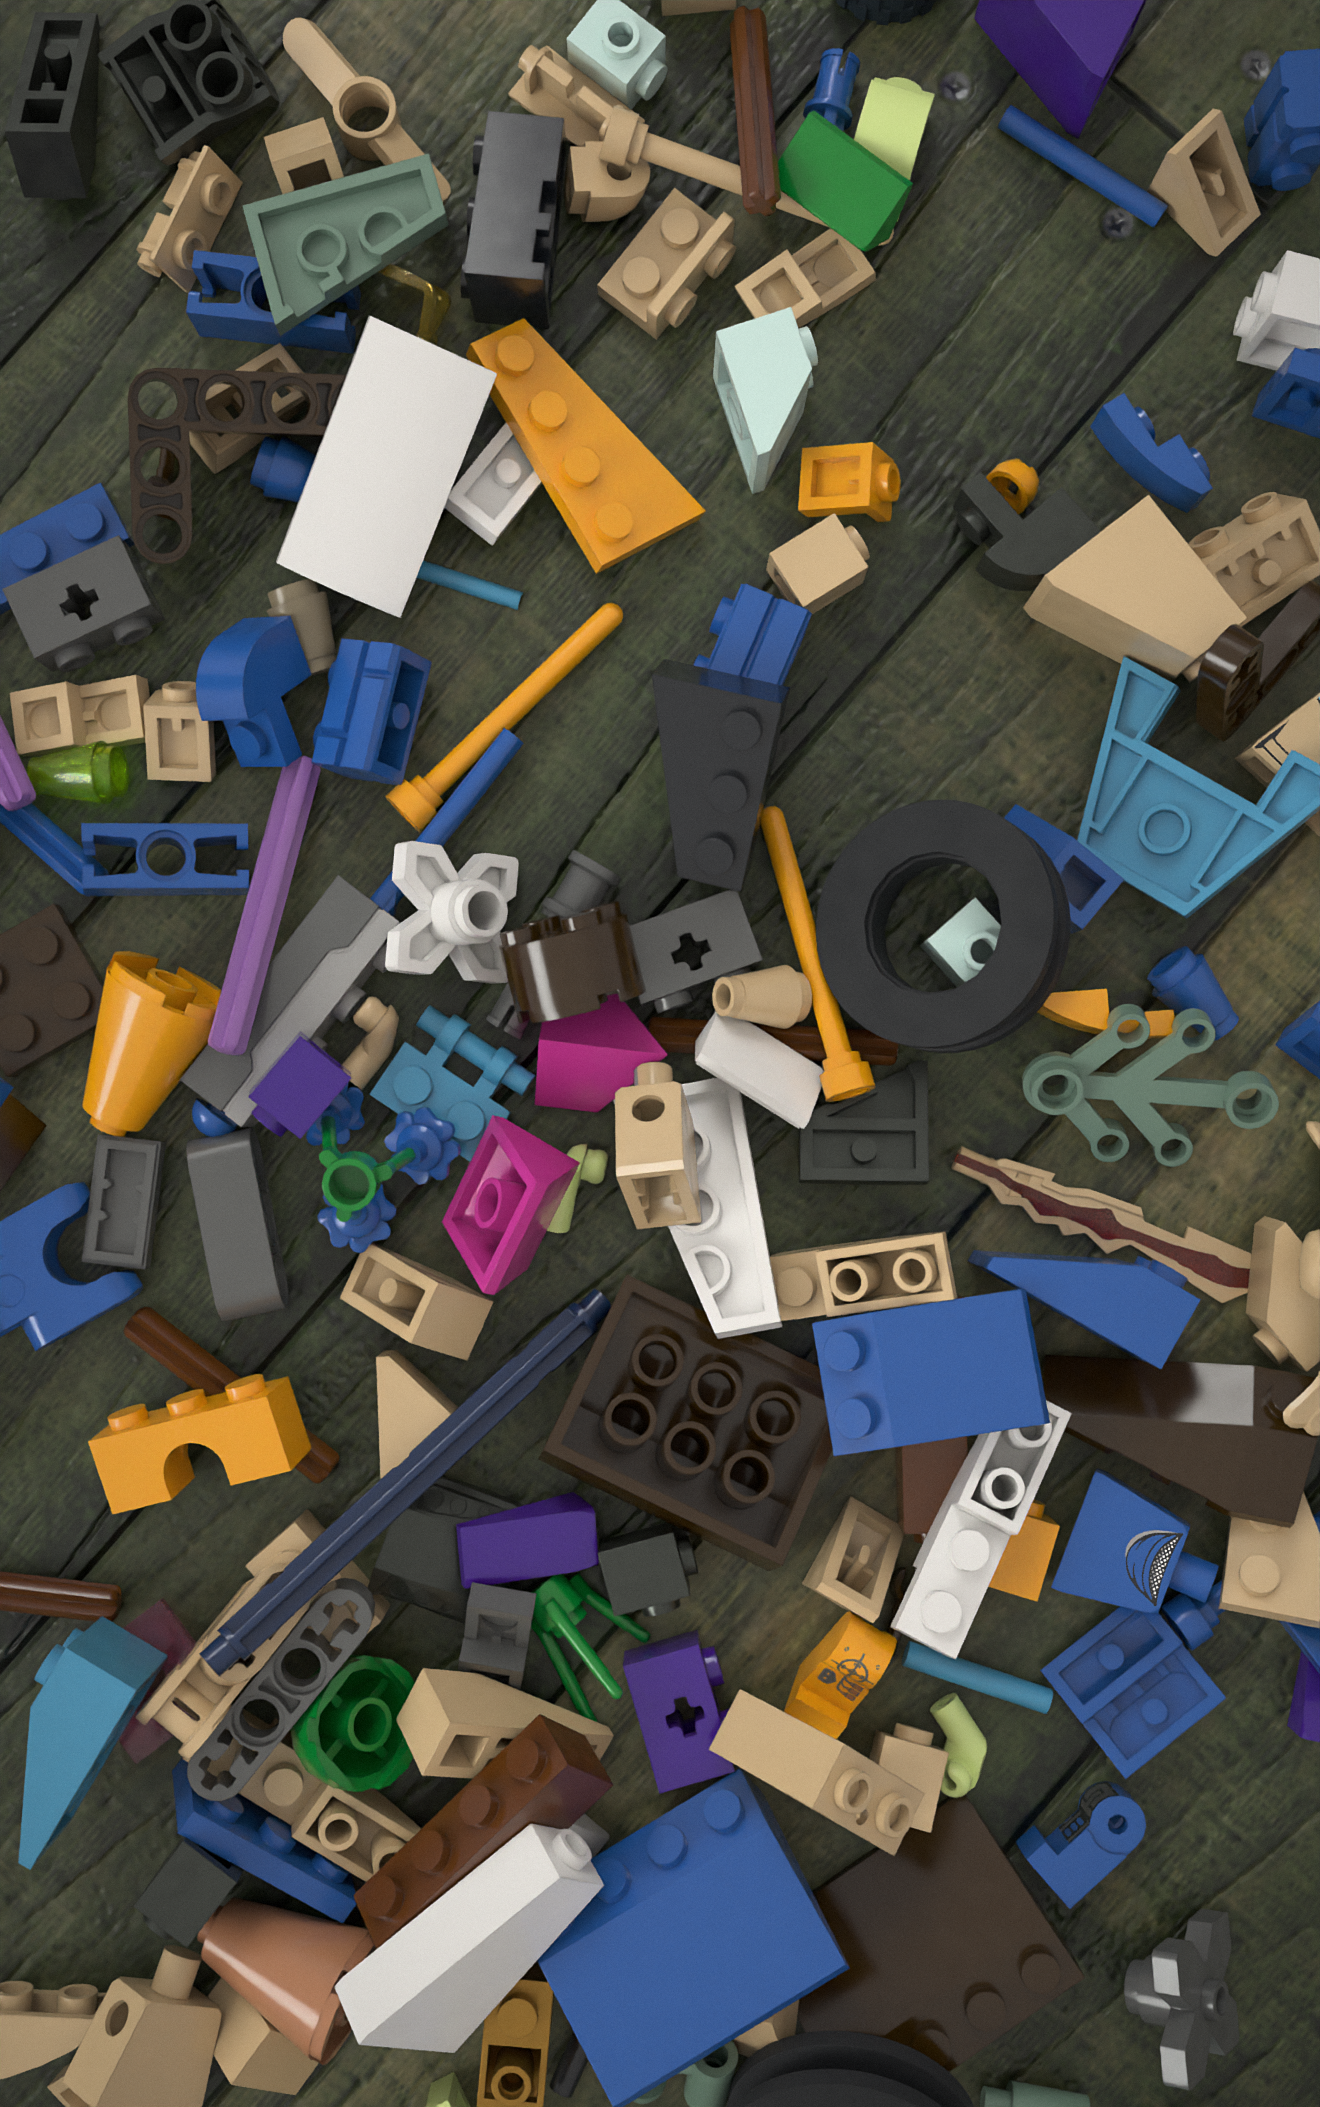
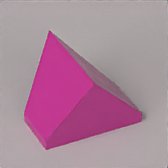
(592, 1056)

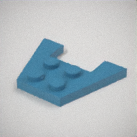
(1167, 823)

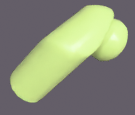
(592, 1169)
(964, 1743)

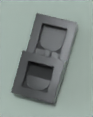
(497, 1633)

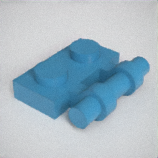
(423, 1081)

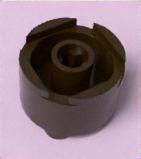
(571, 963)

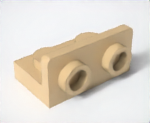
(667, 263)
(1263, 551)

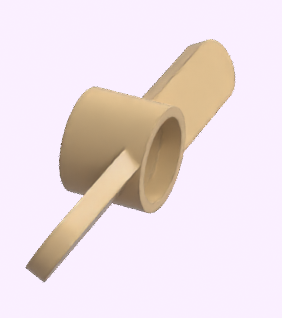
(348, 94)

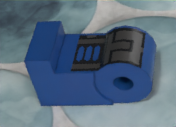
(1087, 1842)

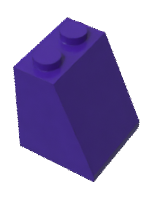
(1062, 48)

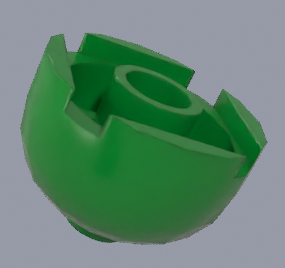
(352, 1728)

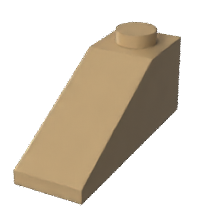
(466, 1719)

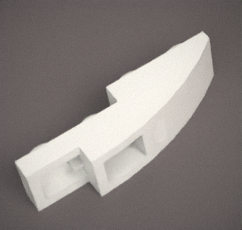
(973, 1531)

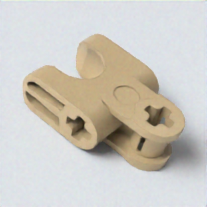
(196, 1685)

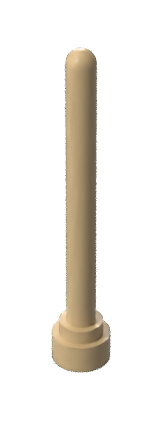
(629, 140)

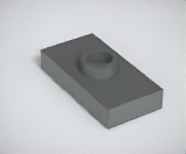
(123, 1201)

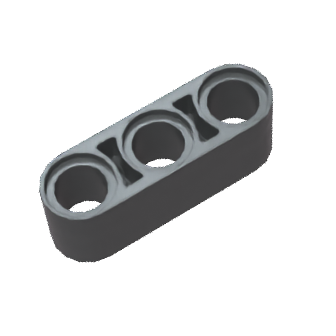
(237, 1224)

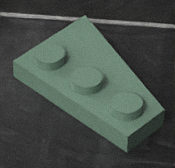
(340, 233)

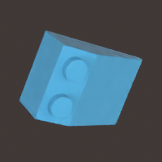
(75, 1723)

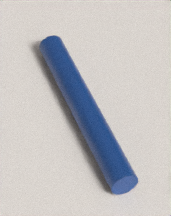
(1082, 166)

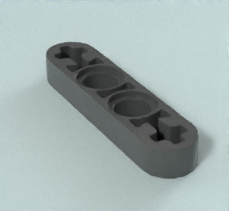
(283, 1690)

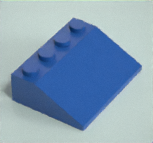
(689, 1940)

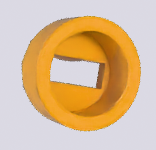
(1023, 476)

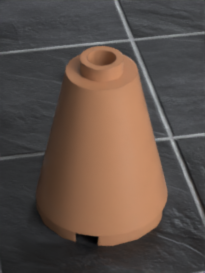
(287, 1968)

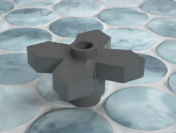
(1186, 1993)

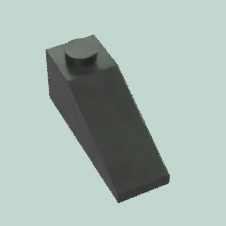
(56, 107)

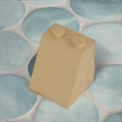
(1138, 596)

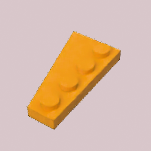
(585, 456)

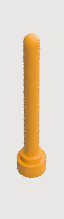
(422, 796)
(844, 1071)

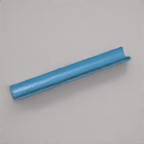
(470, 585)

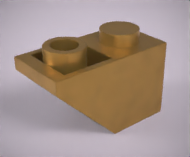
(517, 2045)

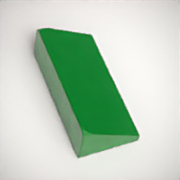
(842, 183)

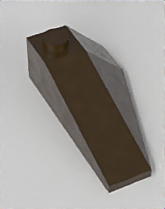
(1193, 1425)

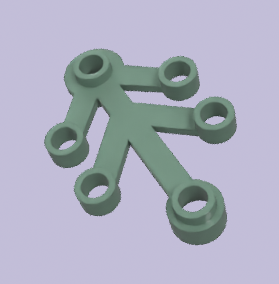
(1140, 1085)

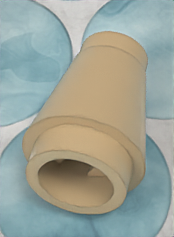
(765, 996)

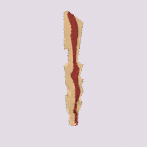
(1111, 1223)

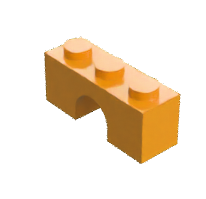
(249, 1427)

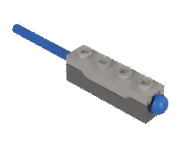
(324, 967)

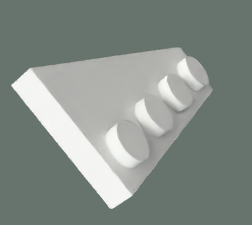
(729, 1246)

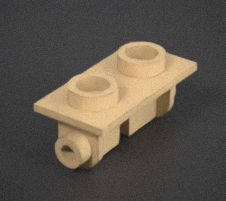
(561, 90)
(200, 203)

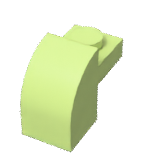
(894, 122)

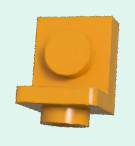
(848, 481)

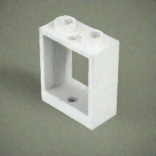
(1281, 312)

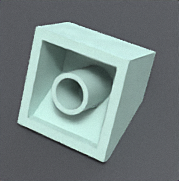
(763, 387)

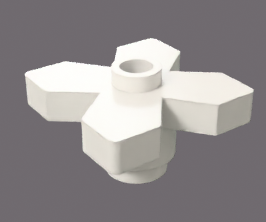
(455, 912)

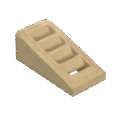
(224, 450)

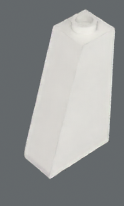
(470, 1945)

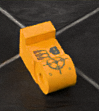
(839, 1674)

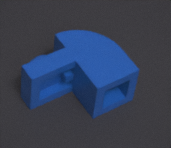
(243, 686)

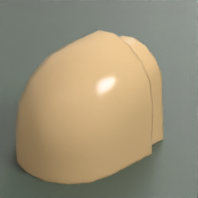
(601, 188)

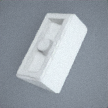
(760, 1067)

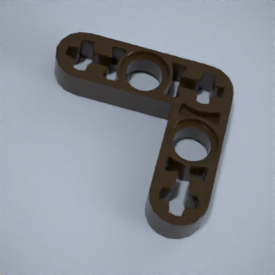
(1246, 668)

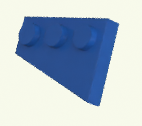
(262, 1847)

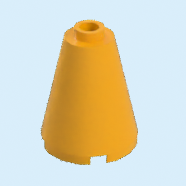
(144, 1039)

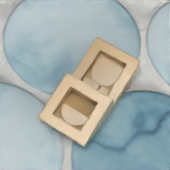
(809, 280)
(73, 715)

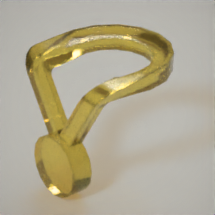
(432, 313)

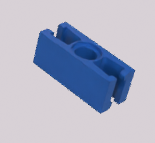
(247, 321)
(147, 837)

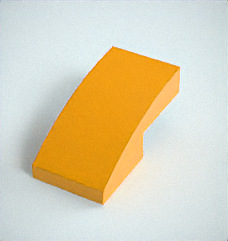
(1090, 1010)

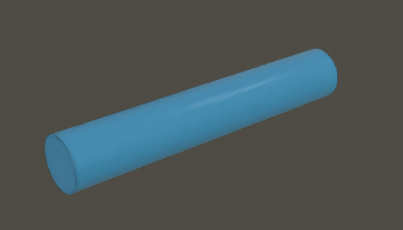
(978, 1677)

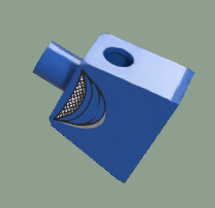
(1129, 1550)

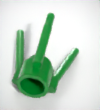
(559, 1612)

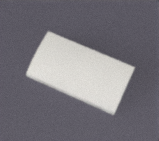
(385, 467)

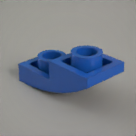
(1166, 471)

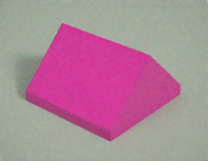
(506, 1202)

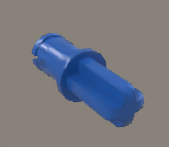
(834, 88)

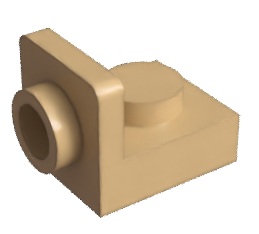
(176, 737)

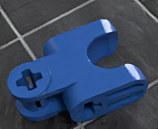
(35, 1285)

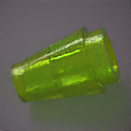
(81, 773)

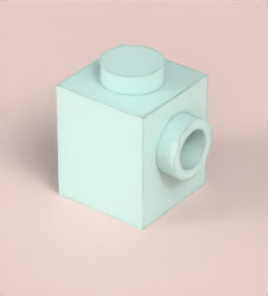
(619, 51)
(964, 942)

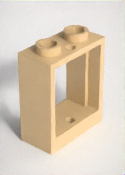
(817, 1771)

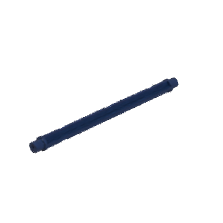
(404, 1484)

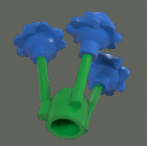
(354, 1178)

